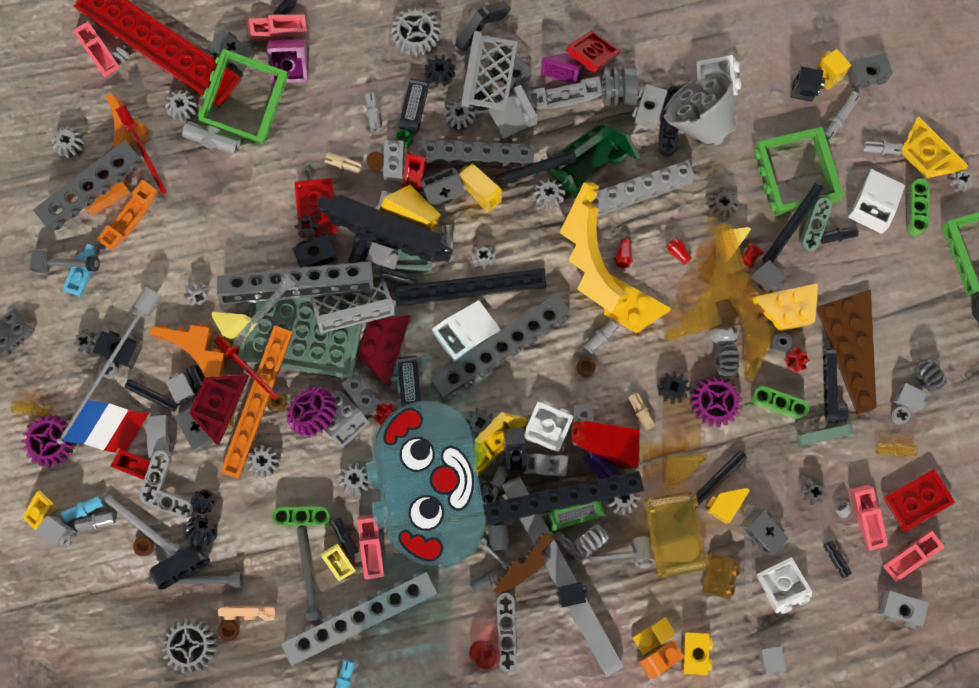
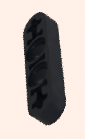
(662, 142)

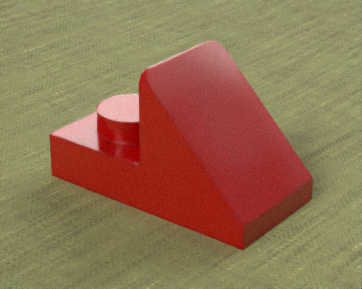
(414, 171)
(130, 464)

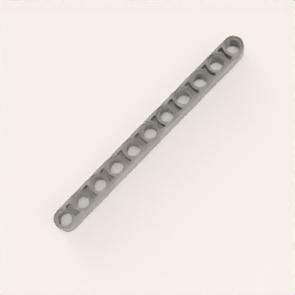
(561, 576)

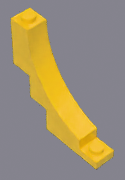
(581, 229)

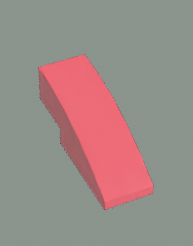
(275, 27)
(96, 49)
(869, 517)
(370, 547)
(913, 555)

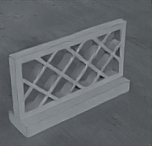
(473, 71)
(354, 314)

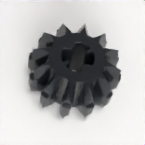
(440, 77)
(679, 392)
(200, 531)

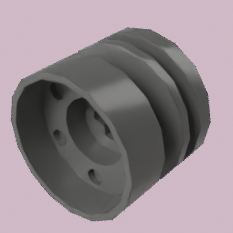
(619, 85)

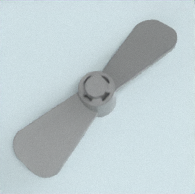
(641, 552)

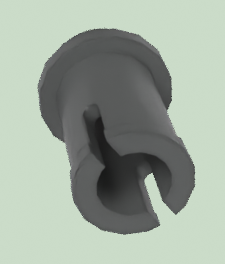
(482, 582)

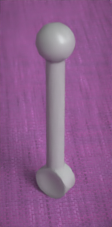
(483, 543)

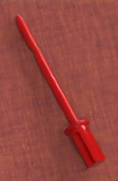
(129, 125)
(231, 353)

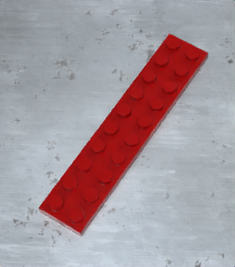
(159, 45)

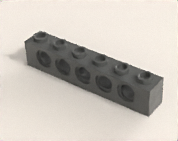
(479, 153)
(77, 187)

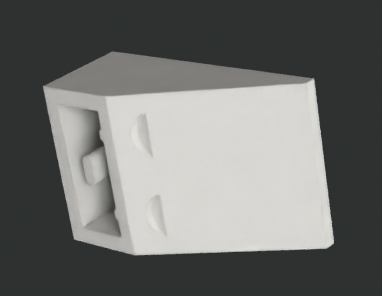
(877, 201)
(465, 330)

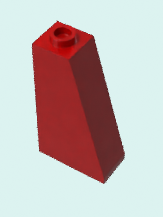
(609, 442)

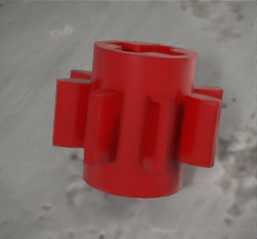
(796, 360)
(383, 412)

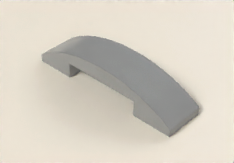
(565, 95)

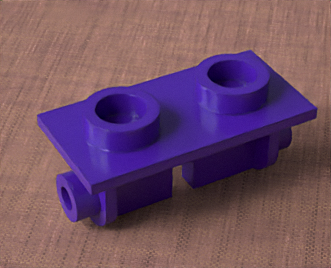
(600, 466)

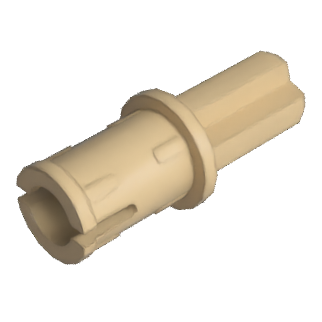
(343, 163)
(641, 411)

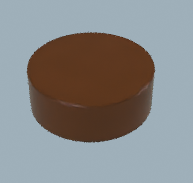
(375, 161)
(586, 367)
(143, 546)
(228, 630)

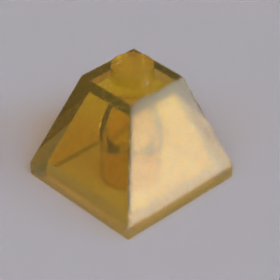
(679, 467)

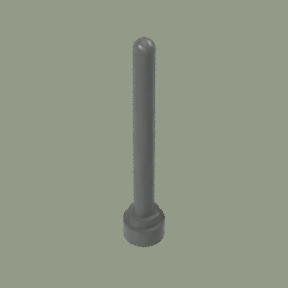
(234, 580)
(313, 612)

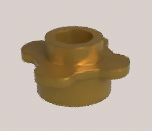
(281, 405)

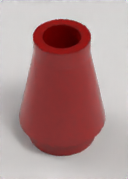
(678, 250)
(624, 254)

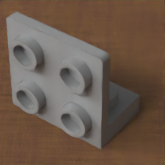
(518, 114)
(347, 422)

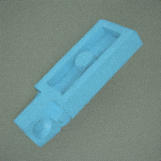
(79, 276)

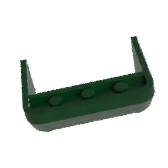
(592, 151)

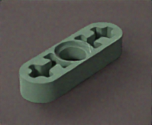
(823, 220)
(826, 434)

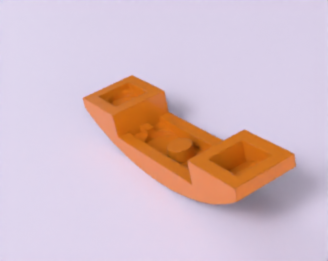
(129, 217)

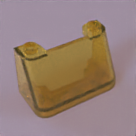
(675, 534)

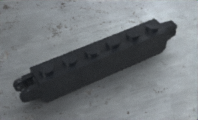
(385, 228)

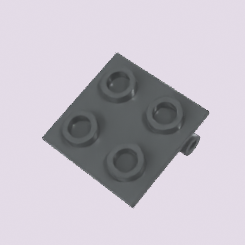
(12, 330)

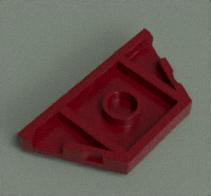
(383, 345)
(217, 403)

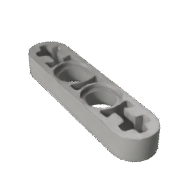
(506, 632)

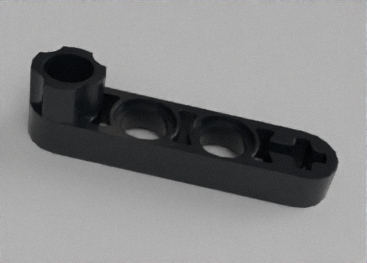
(832, 411)

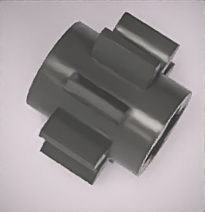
(80, 342)
(818, 489)

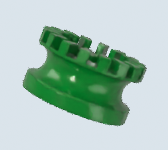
(407, 134)

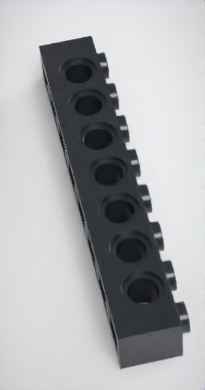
(563, 498)

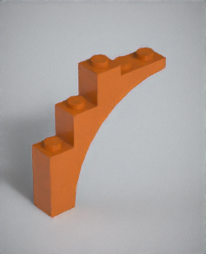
(118, 190)
(197, 344)

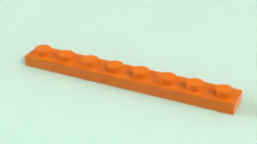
(256, 403)

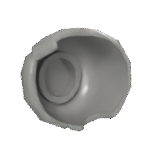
(724, 335)

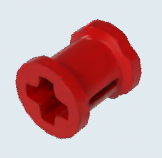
(751, 255)

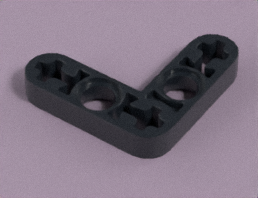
(483, 16)

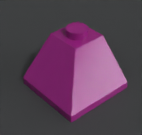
(561, 68)

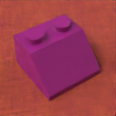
(290, 57)

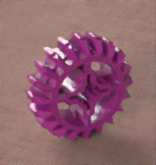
(722, 408)
(311, 411)
(46, 447)

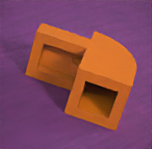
(660, 660)

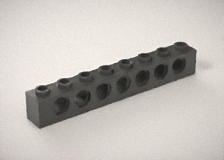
(312, 282)
(553, 305)

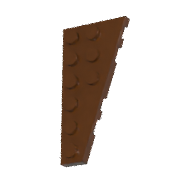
(850, 333)

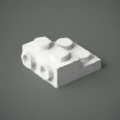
(722, 64)
(548, 426)
(785, 586)

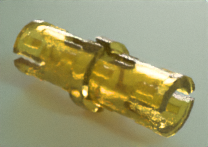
(31, 408)
(896, 449)

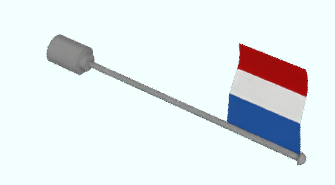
(106, 424)

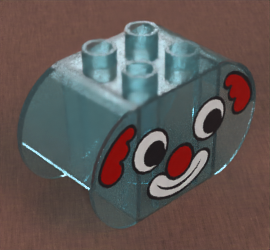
(427, 484)

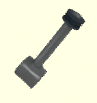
(42, 261)

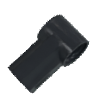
(360, 249)

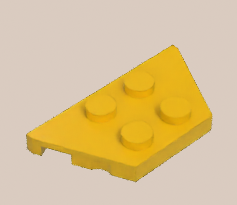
(930, 153)
(790, 307)
(640, 309)
(490, 441)

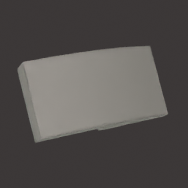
(157, 434)

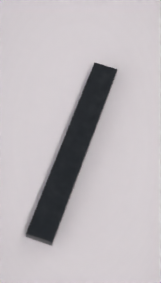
(470, 287)

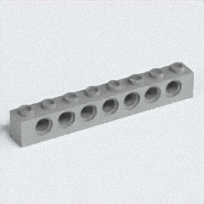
(297, 654)

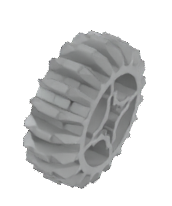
(410, 43)
(171, 648)

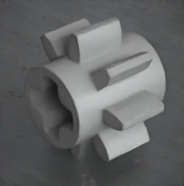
(961, 180)
(482, 251)
(196, 293)

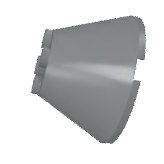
(704, 108)

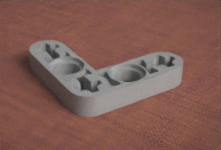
(159, 493)

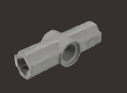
(211, 137)

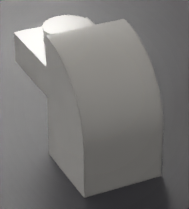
(546, 465)

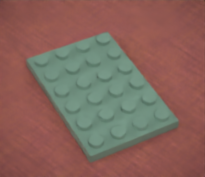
(308, 351)

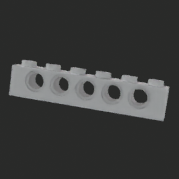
(643, 187)

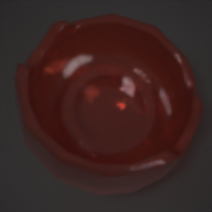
(485, 654)

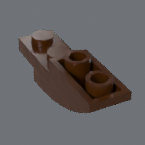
(524, 569)

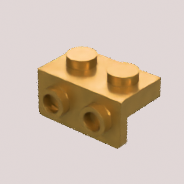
(721, 576)

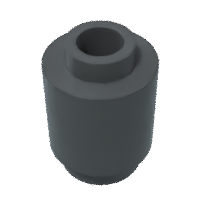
(778, 348)
(499, 536)

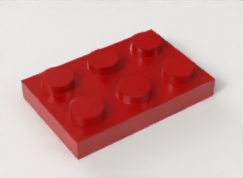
(592, 51)
(307, 195)
(919, 500)

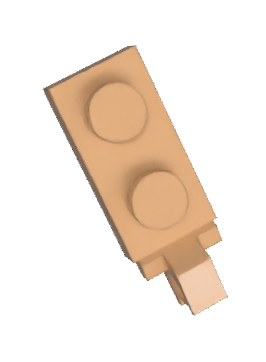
(248, 612)

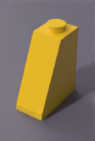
(480, 187)
(411, 207)

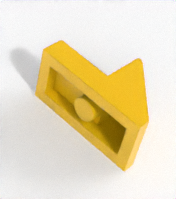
(39, 509)
(654, 635)

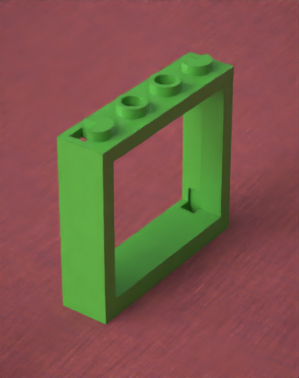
(216, 78)
(825, 160)
(959, 251)

